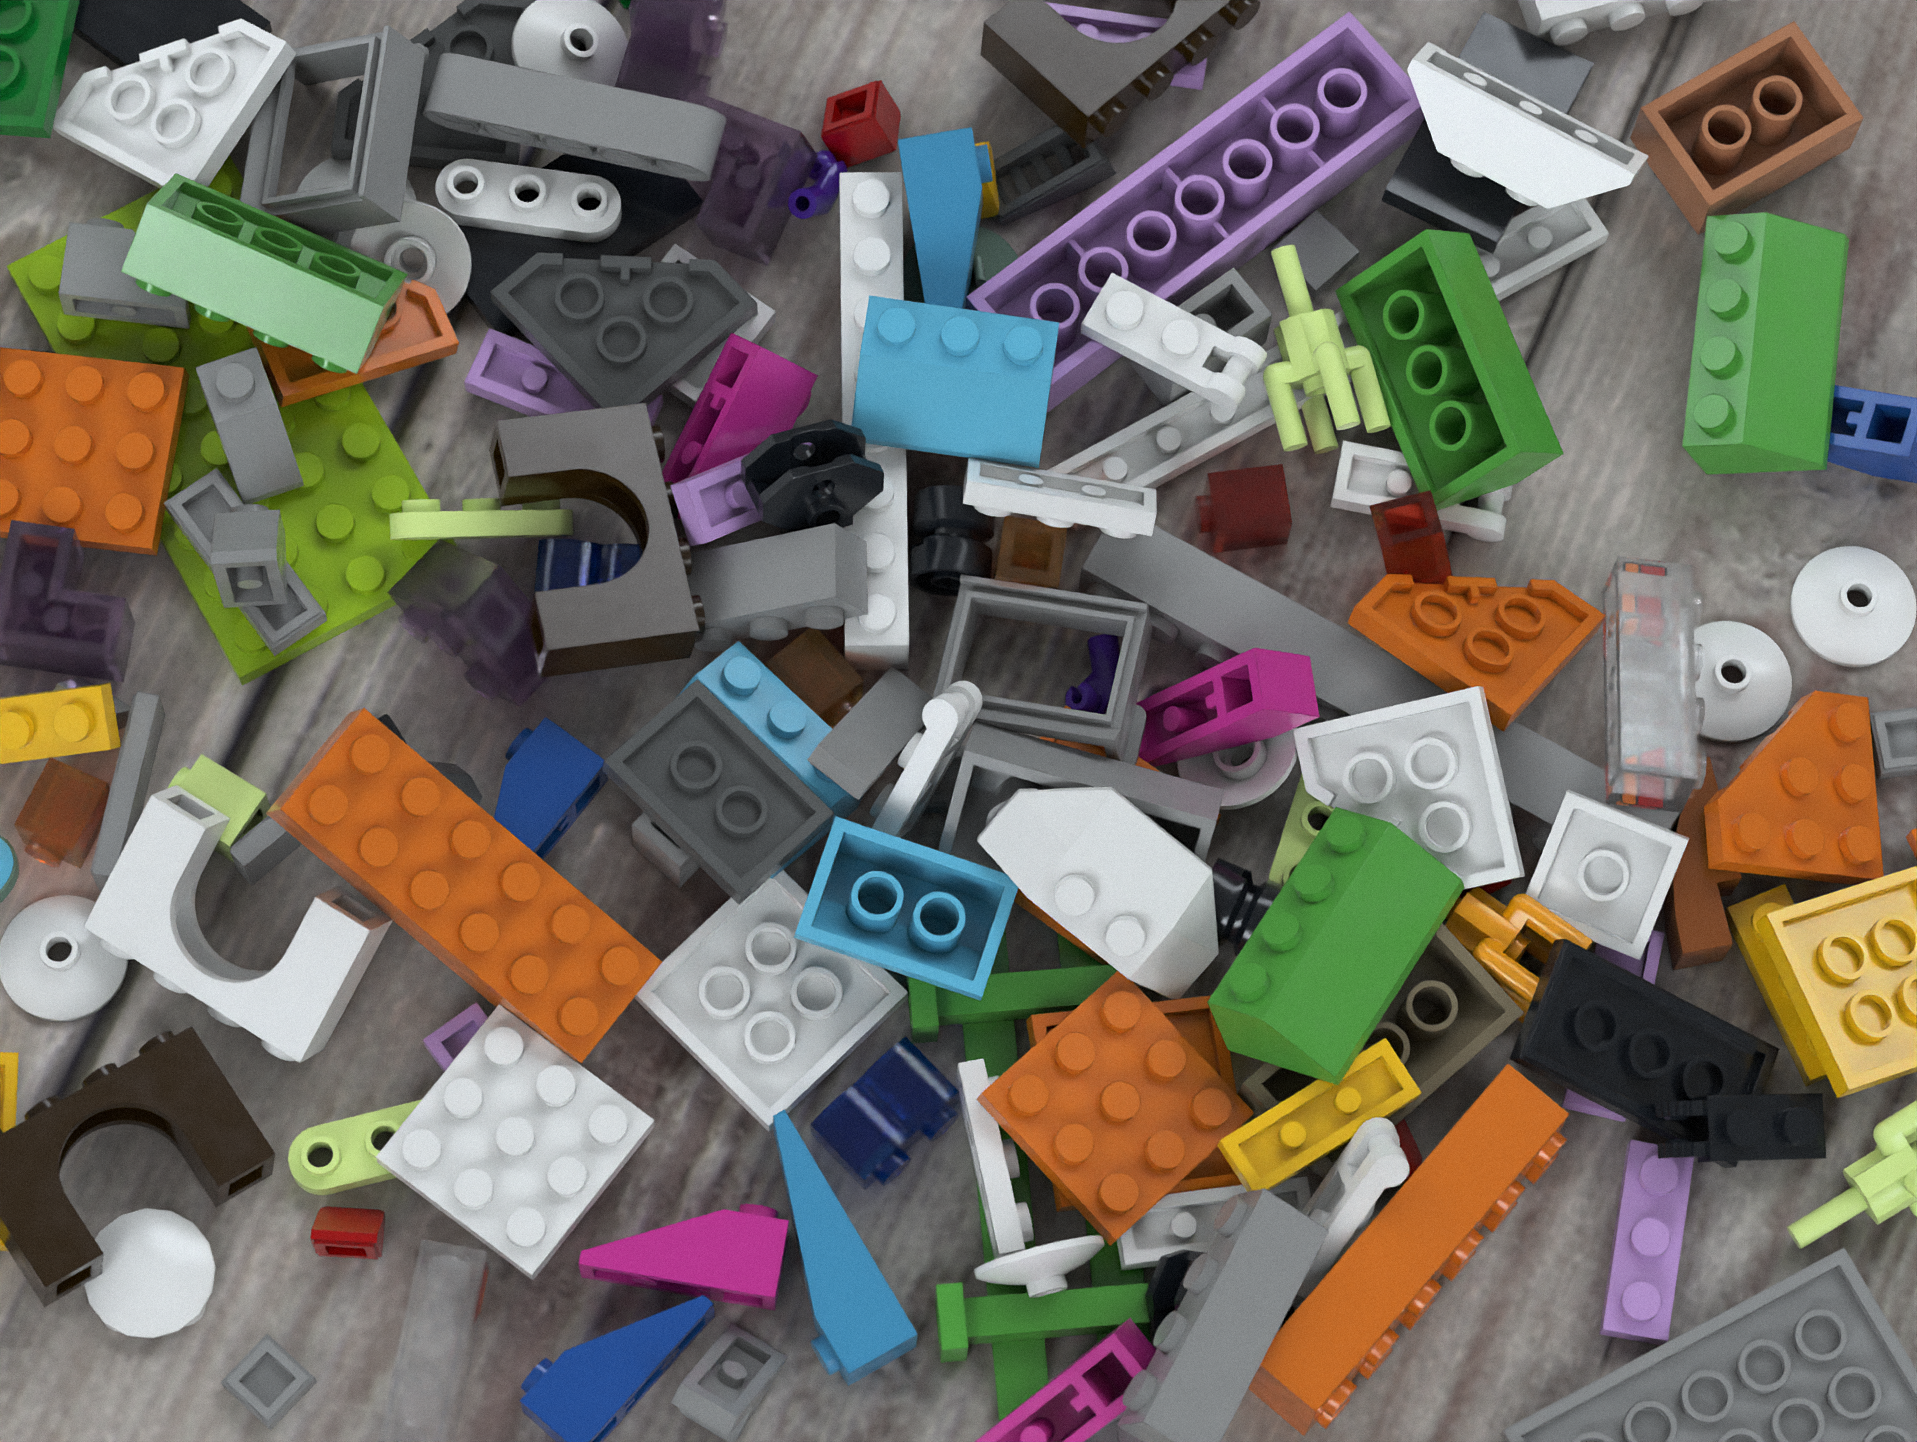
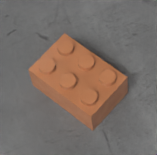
(1746, 127)

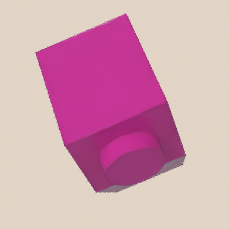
(739, 407)
(1229, 706)
(714, 1255)
(1081, 1395)

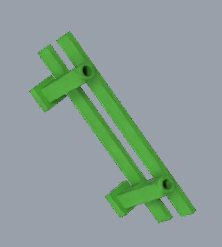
(1007, 1314)

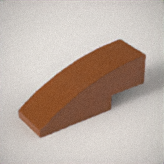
(1693, 906)

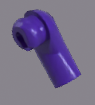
(822, 195)
(1096, 688)

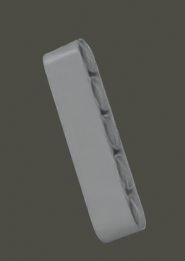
(575, 117)

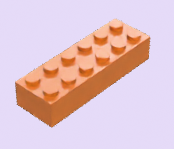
(463, 885)
(1406, 1248)

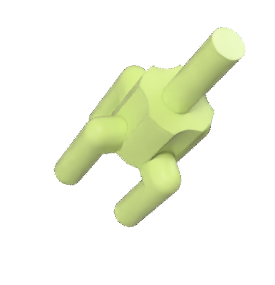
(1320, 365)
(1878, 1182)

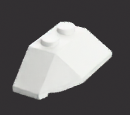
(1515, 137)
(1110, 881)

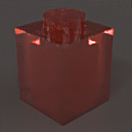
(1245, 508)
(1412, 538)

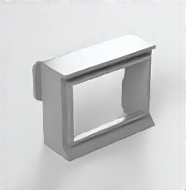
(381, 142)
(1124, 721)

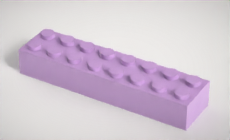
(1215, 192)

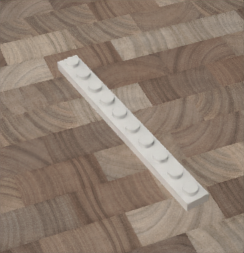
(1198, 429)

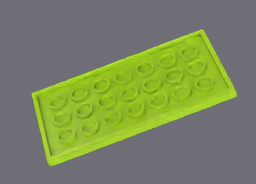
(340, 442)

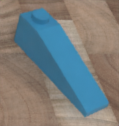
(945, 209)
(848, 1296)

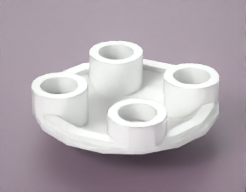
(152, 1274)

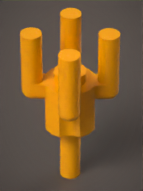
(1502, 934)

